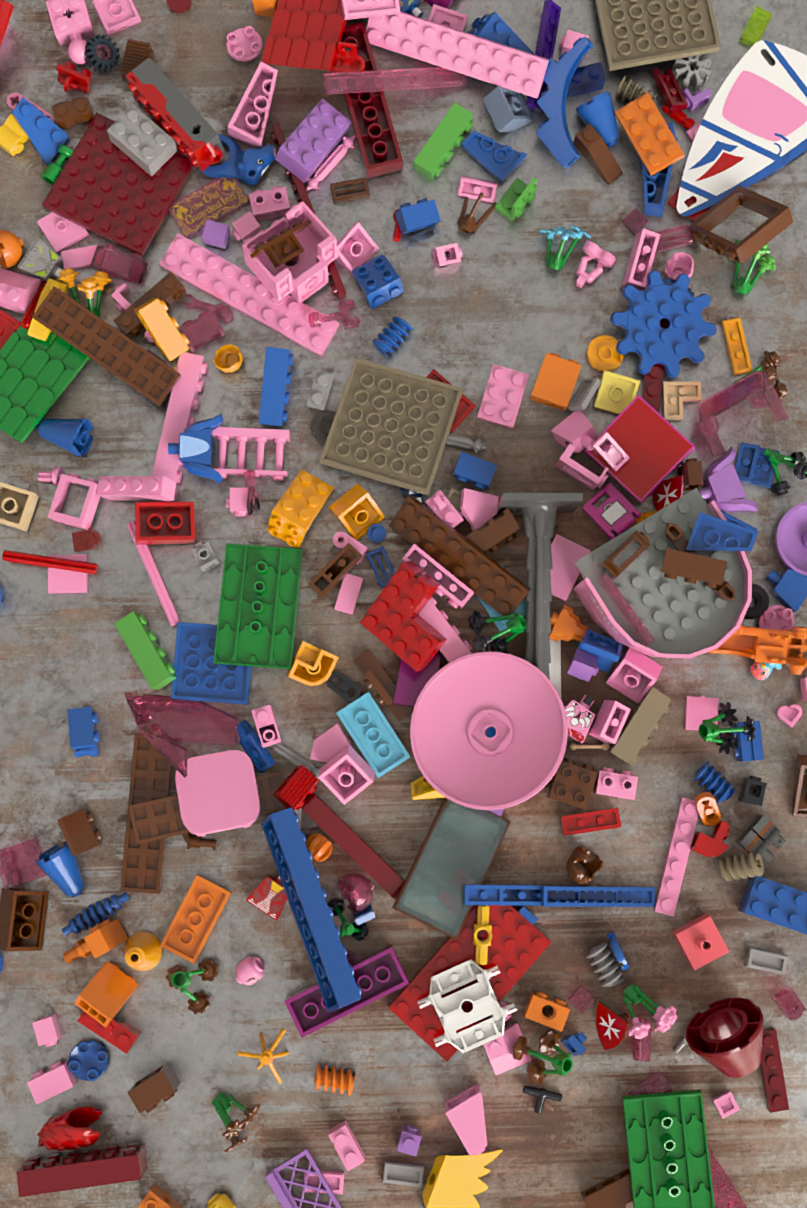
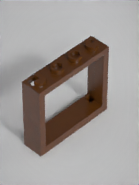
(778, 215)

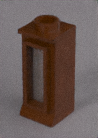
(626, 554)

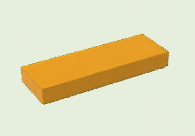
(736, 346)

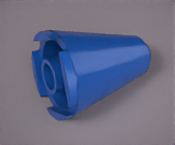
(601, 115)
(68, 434)
(62, 869)

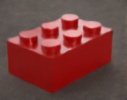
(164, 523)

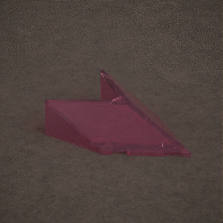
(172, 722)

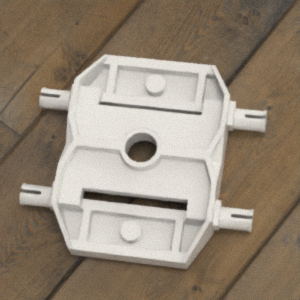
(483, 1003)

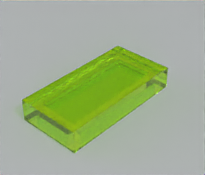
(756, 26)

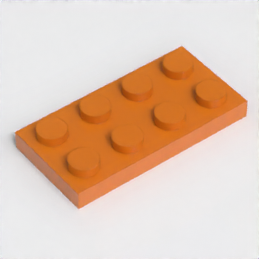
(649, 134)
(195, 919)

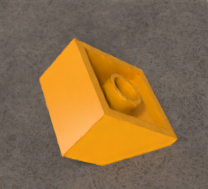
(356, 511)

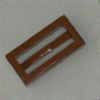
(350, 197)

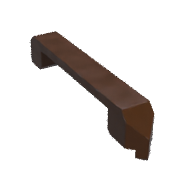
(676, 538)

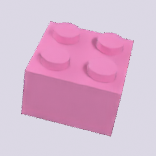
(346, 774)

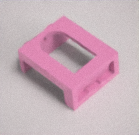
(579, 472)

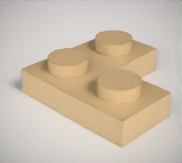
(675, 394)

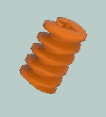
(334, 1079)

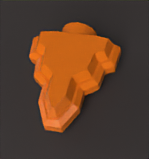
(566, 626)

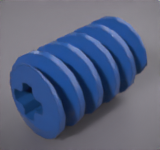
(391, 336)
(714, 782)

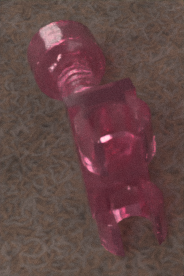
(316, 319)

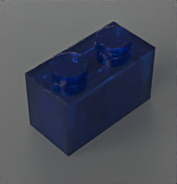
(587, 79)

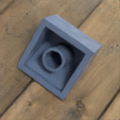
(507, 109)

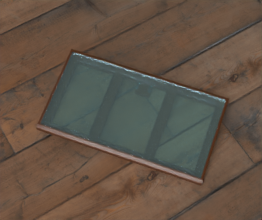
(453, 854)

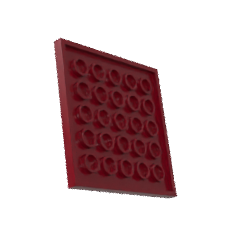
(113, 193)

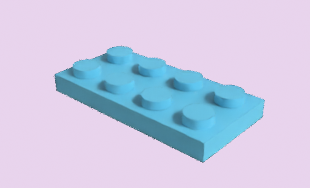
(373, 734)

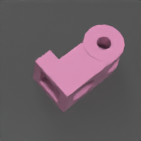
(341, 539)

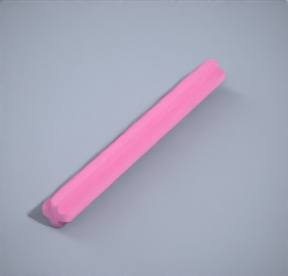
(155, 578)

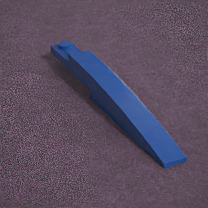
(558, 895)

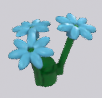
(556, 261)

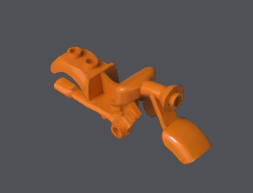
(769, 646)

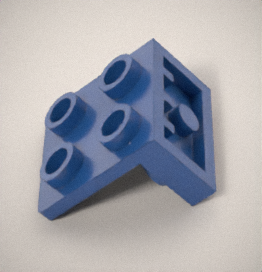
(603, 647)

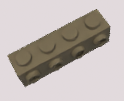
(640, 725)

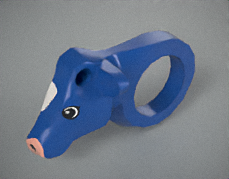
(242, 165)

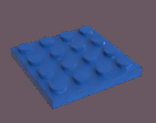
(198, 676)

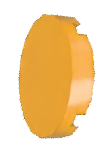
(602, 354)

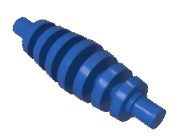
(95, 914)

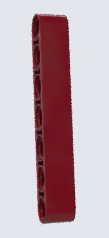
(353, 845)

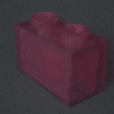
(202, 330)

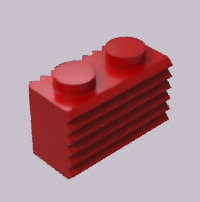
(296, 788)

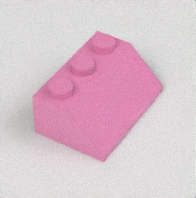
(17, 290)

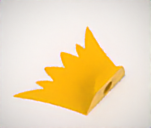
(456, 1180)

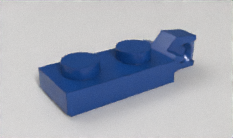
(252, 745)

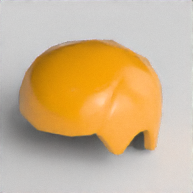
(228, 358)

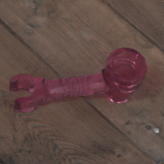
(223, 312)

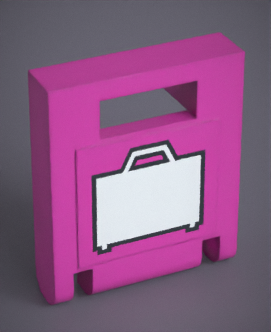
(613, 513)

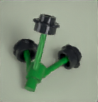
(795, 460)
(356, 931)

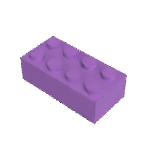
(313, 140)

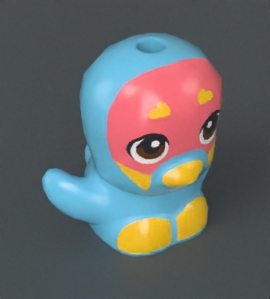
(762, 670)

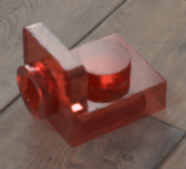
(86, 540)

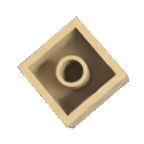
(16, 506)

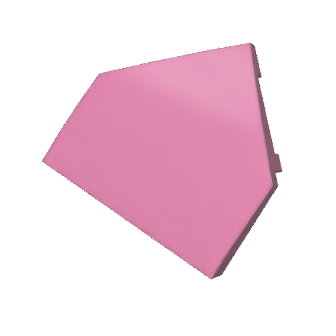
(478, 507)
(329, 744)

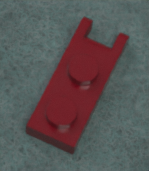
(670, 89)

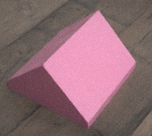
(355, 248)

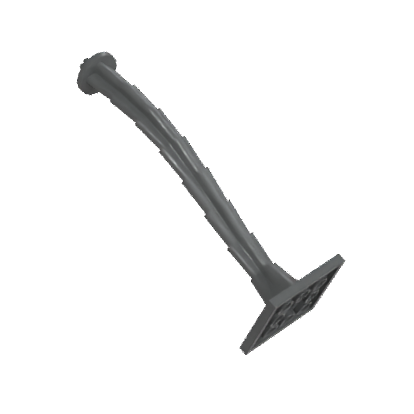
(539, 521)

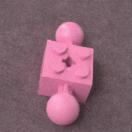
(71, 25)

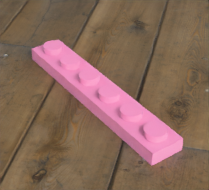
(677, 857)

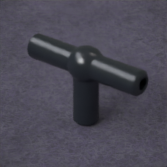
(541, 1094)

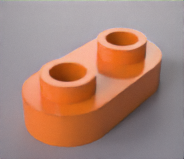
(708, 809)

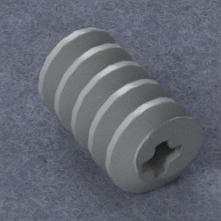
(605, 966)

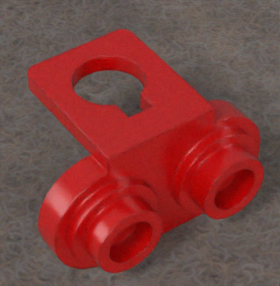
(348, 60)

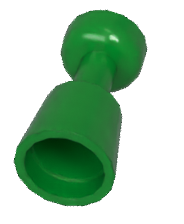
(53, 170)

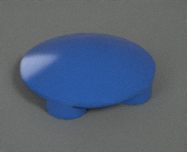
(88, 1060)

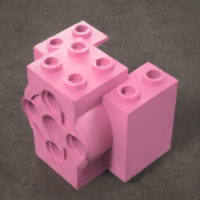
(311, 267)

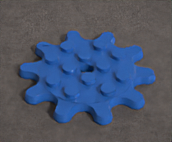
(643, 329)

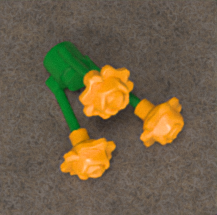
(87, 285)

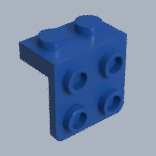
(378, 281)

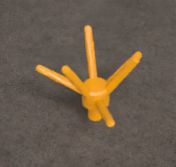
(267, 1056)

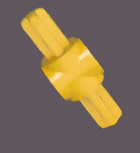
(482, 924)

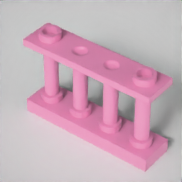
(261, 437)

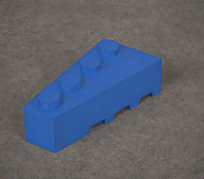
(655, 190)
(275, 386)

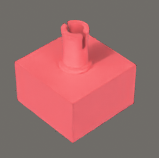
(700, 941)

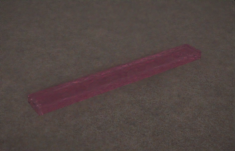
(391, 80)

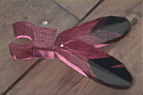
(252, 498)

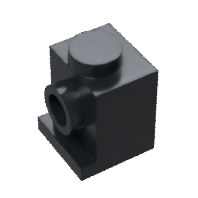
(757, 796)

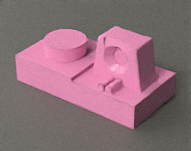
(444, 509)

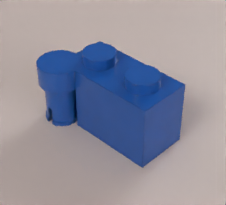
(83, 731)

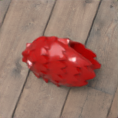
(70, 1130)

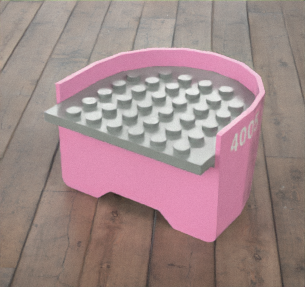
(678, 614)

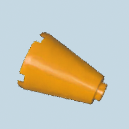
(142, 951)

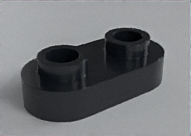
(343, 686)

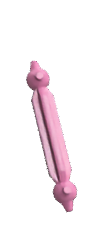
(330, 162)

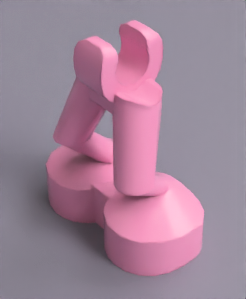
(594, 252)

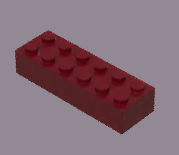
(82, 1169)

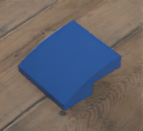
(754, 466)

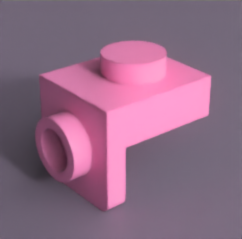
(118, 296)

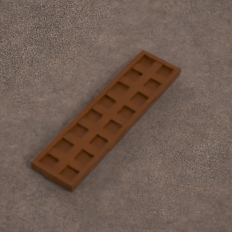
(106, 346)
(459, 556)
(148, 782)
(163, 818)

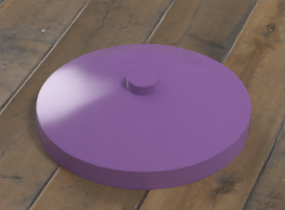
(792, 538)

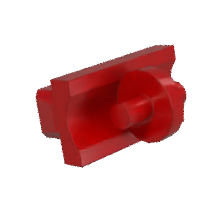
(72, 79)

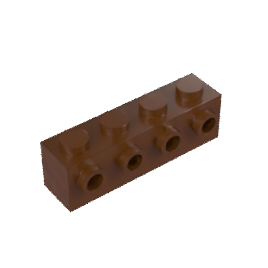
(167, 289)

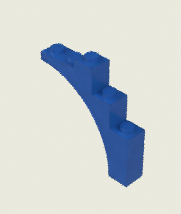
(553, 102)

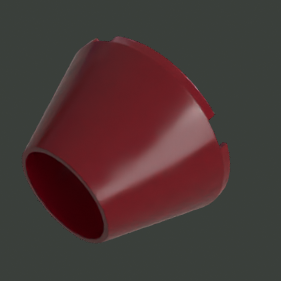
(728, 1036)

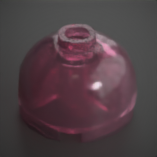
(357, 891)

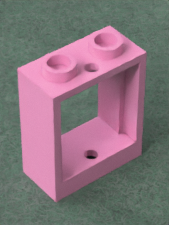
(89, 507)

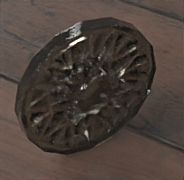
(321, 425)

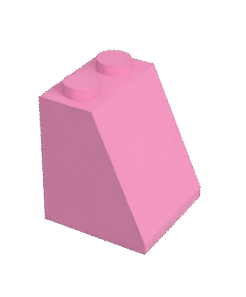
(468, 1119)

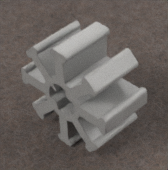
(697, 76)

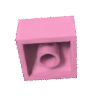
(634, 675)

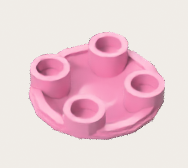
(244, 44)
(777, 618)

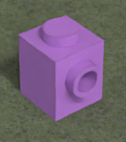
(215, 234)
(583, 665)
(409, 1140)

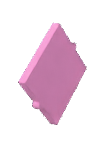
(699, 709)

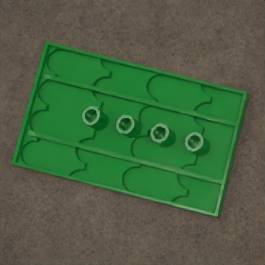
(33, 379)
(258, 606)
(668, 1150)

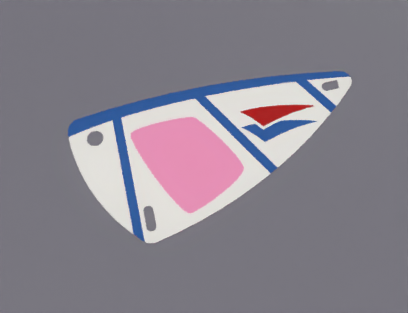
(740, 124)

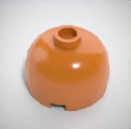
(10, 249)

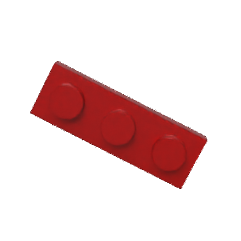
(590, 821)

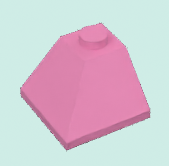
(501, 1050)

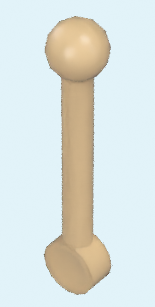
(605, 746)

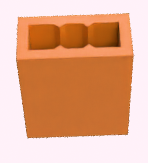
(555, 381)
(106, 993)

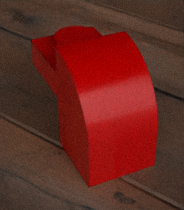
(712, 845)

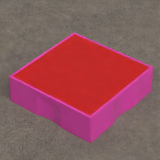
(651, 444)

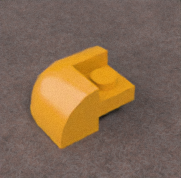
(311, 665)

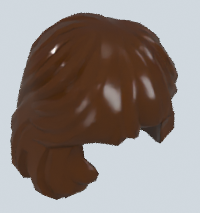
(583, 865)

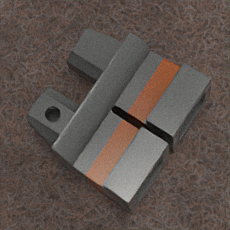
(760, 836)

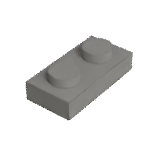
(320, 391)

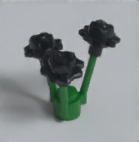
(515, 624)

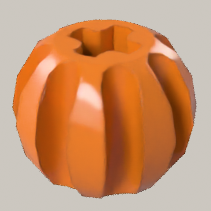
(319, 847)

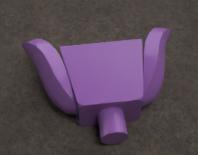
(724, 486)

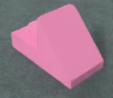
(610, 451)

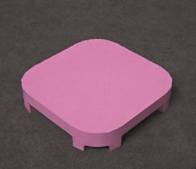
(218, 793)

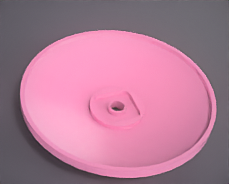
(453, 721)

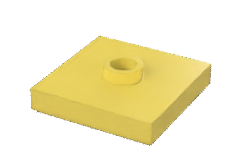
(615, 392)

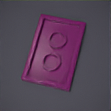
(411, 682)

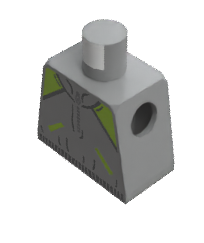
(41, 262)

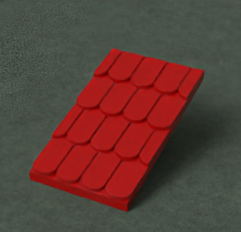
(305, 34)

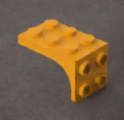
(298, 508)

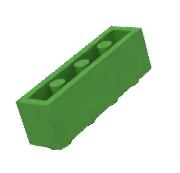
(443, 141)
(145, 650)

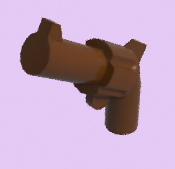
(196, 842)

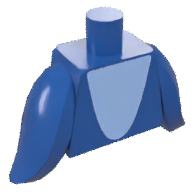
(196, 448)

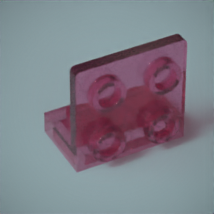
(19, 863)

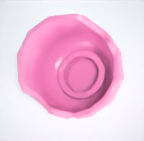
(679, 264)

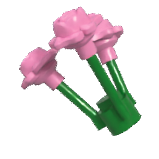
(663, 1017)

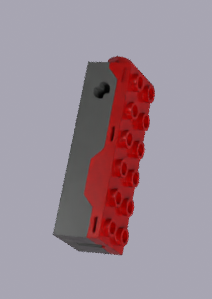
(175, 115)

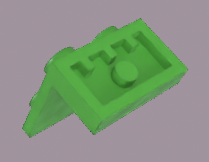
(515, 198)

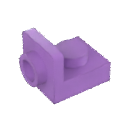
(697, 99)

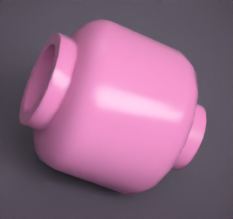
(249, 970)

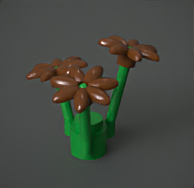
(222, 1106)

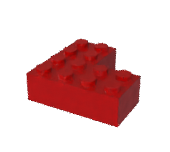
(396, 618)

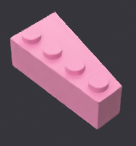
(254, 108)

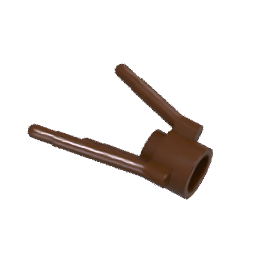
(467, 223)

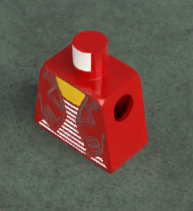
(269, 897)

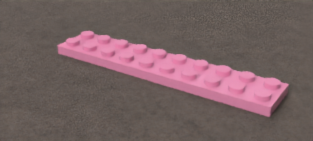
(459, 52)
(246, 294)

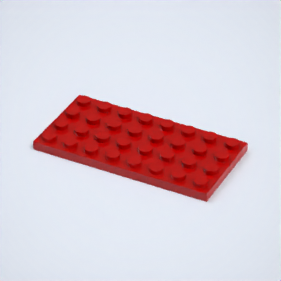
(513, 949)

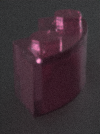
(119, 264)

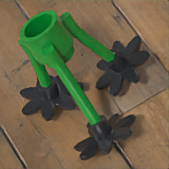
(710, 730)

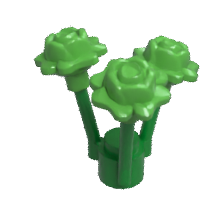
(766, 262)

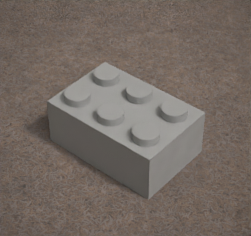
(142, 140)

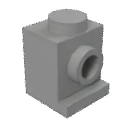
(210, 560)

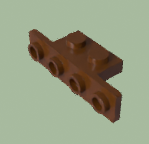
(283, 247)
(381, 682)

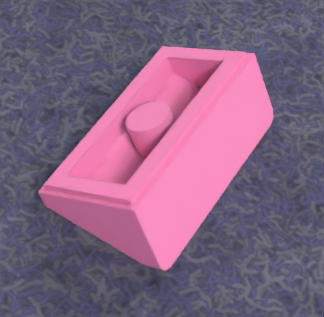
(472, 187)

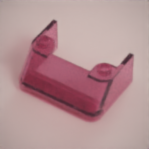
(753, 387)

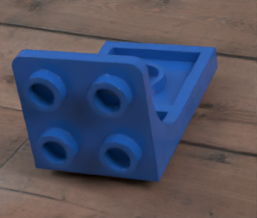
(496, 30)

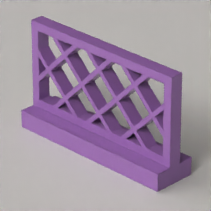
(284, 1193)

